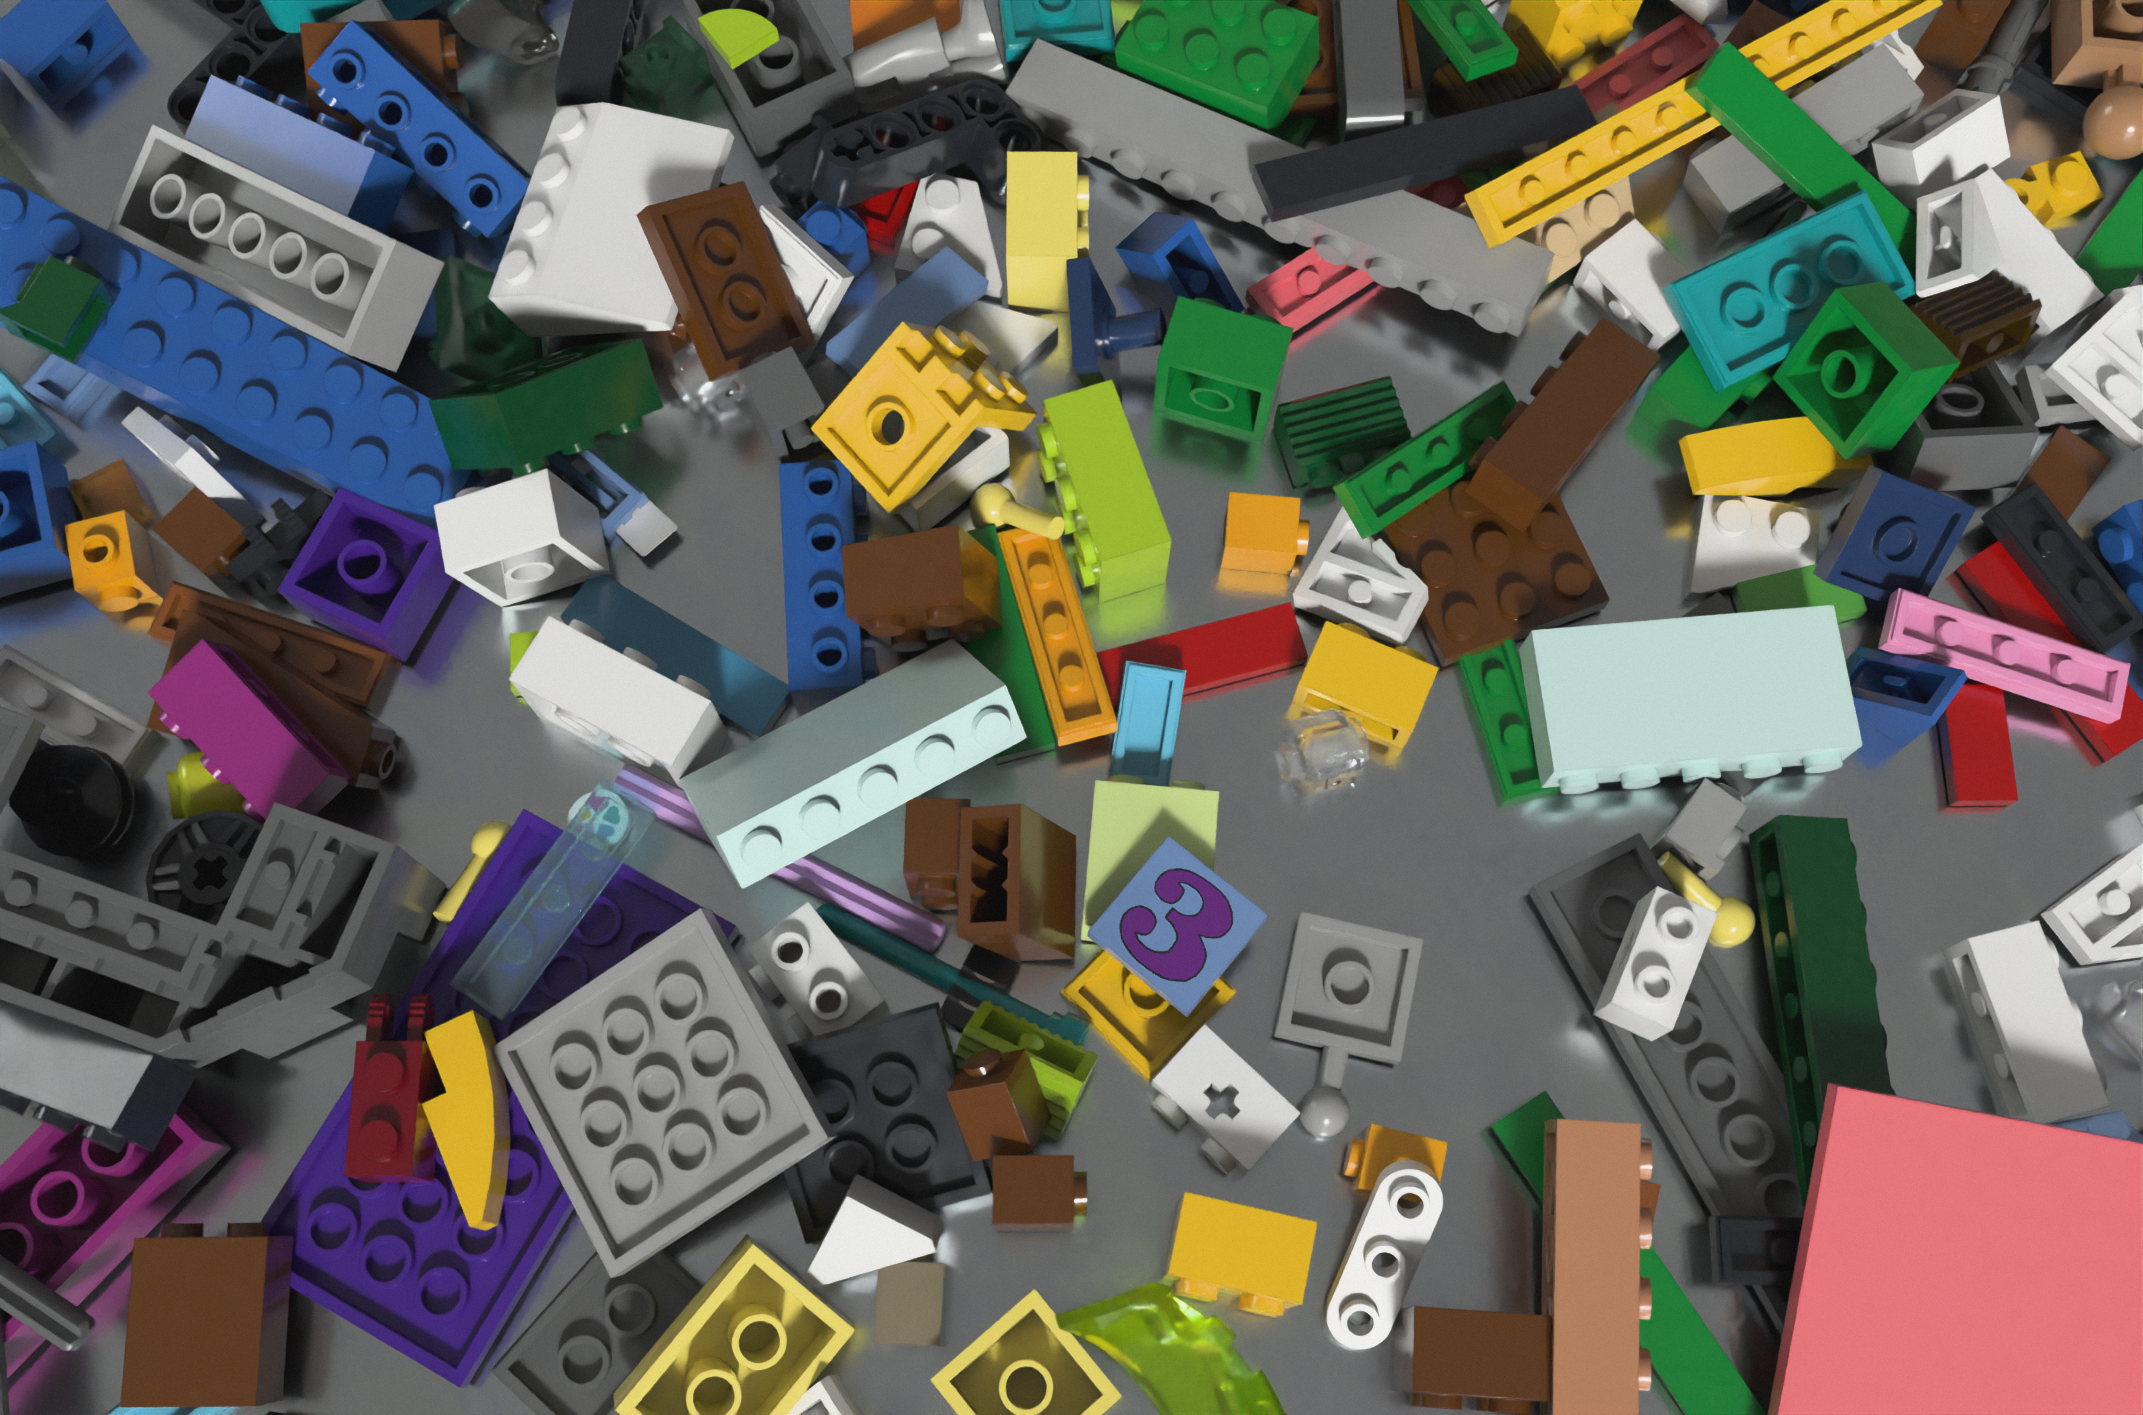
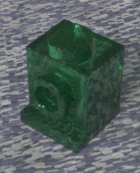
(666, 69)

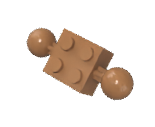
(2102, 48)

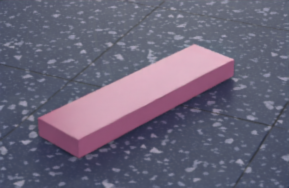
(2005, 656)

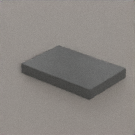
(595, 1335)

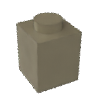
(911, 1303)

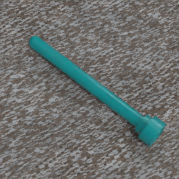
(943, 974)

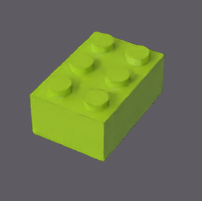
(1103, 492)

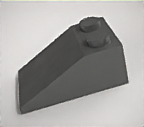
(1967, 436)

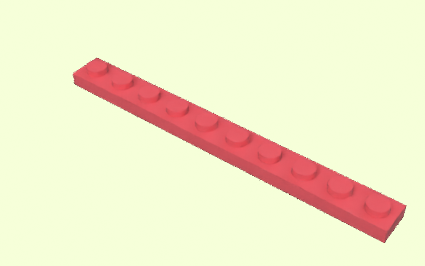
(1670, 53)

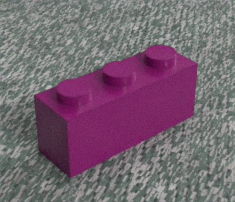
(246, 733)

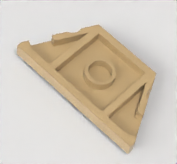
(1583, 225)

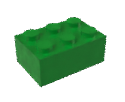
(1223, 55)

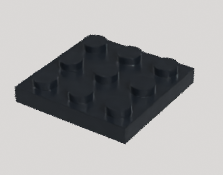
(890, 1114)

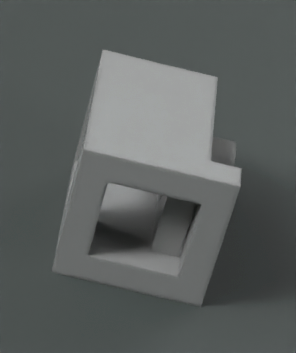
(1703, 828)

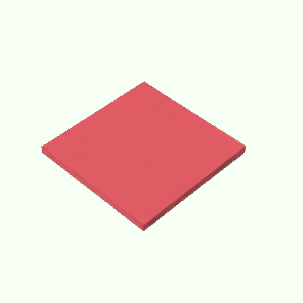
(1963, 1267)

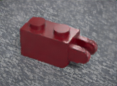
(391, 1080)

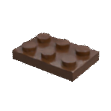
(724, 278)

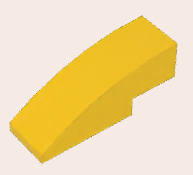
(1766, 459)
(471, 1116)

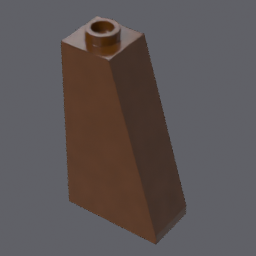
(346, 731)

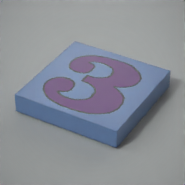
(1177, 926)

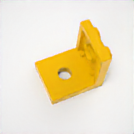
(941, 392)

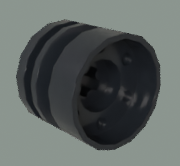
(192, 859)

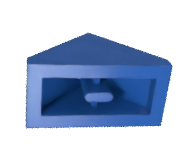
(1900, 693)

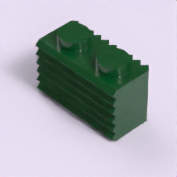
(1339, 431)

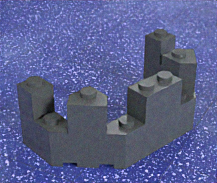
(274, 972)

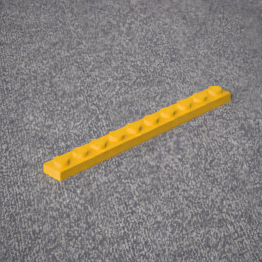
(1674, 118)

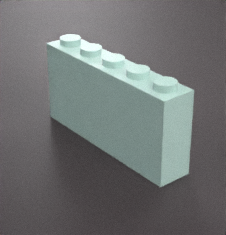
(1689, 698)
(852, 760)

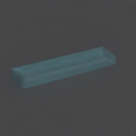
(553, 900)

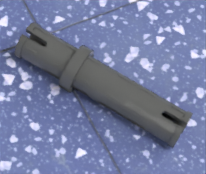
(1994, 68)

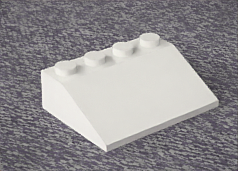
(577, 242)

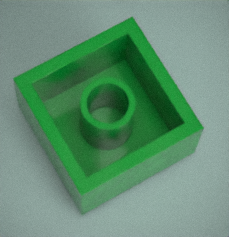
(1221, 366)
(1865, 369)

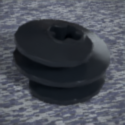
(73, 800)

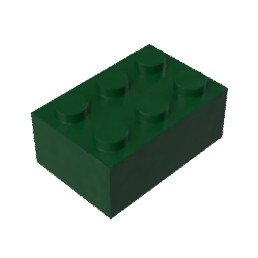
(547, 407)

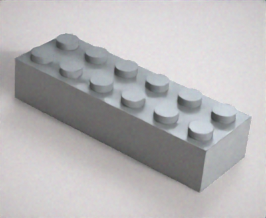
(276, 249)

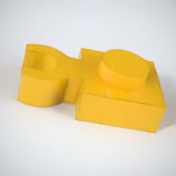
(2058, 187)

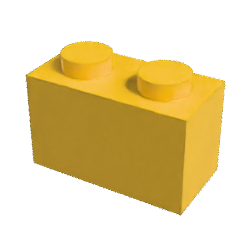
(1366, 681)

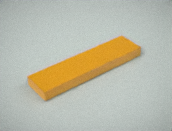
(1057, 637)

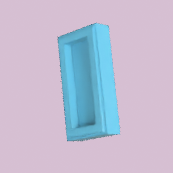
(1146, 722)

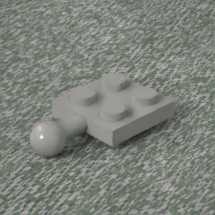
(1346, 994)

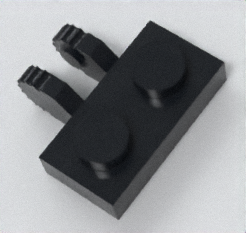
(272, 553)

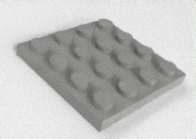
(662, 1092)

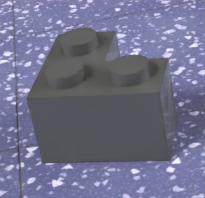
(789, 400)

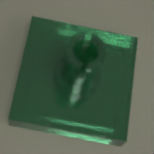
(472, 332)

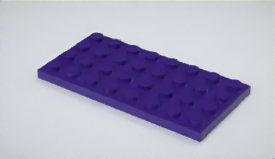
(403, 1251)

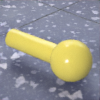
(997, 506)
(483, 847)
(1734, 917)

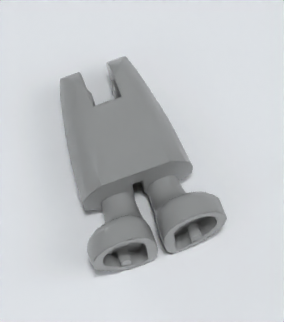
(921, 60)

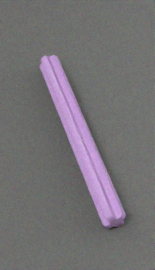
(805, 873)

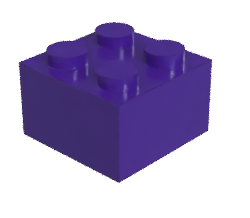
(369, 574)

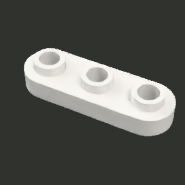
(1389, 1229)

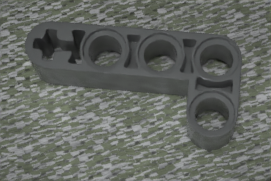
(1367, 68)

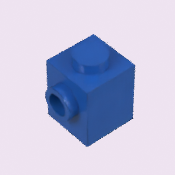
(840, 234)

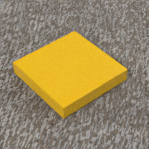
(1134, 1016)

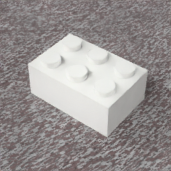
(619, 701)

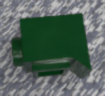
(59, 307)

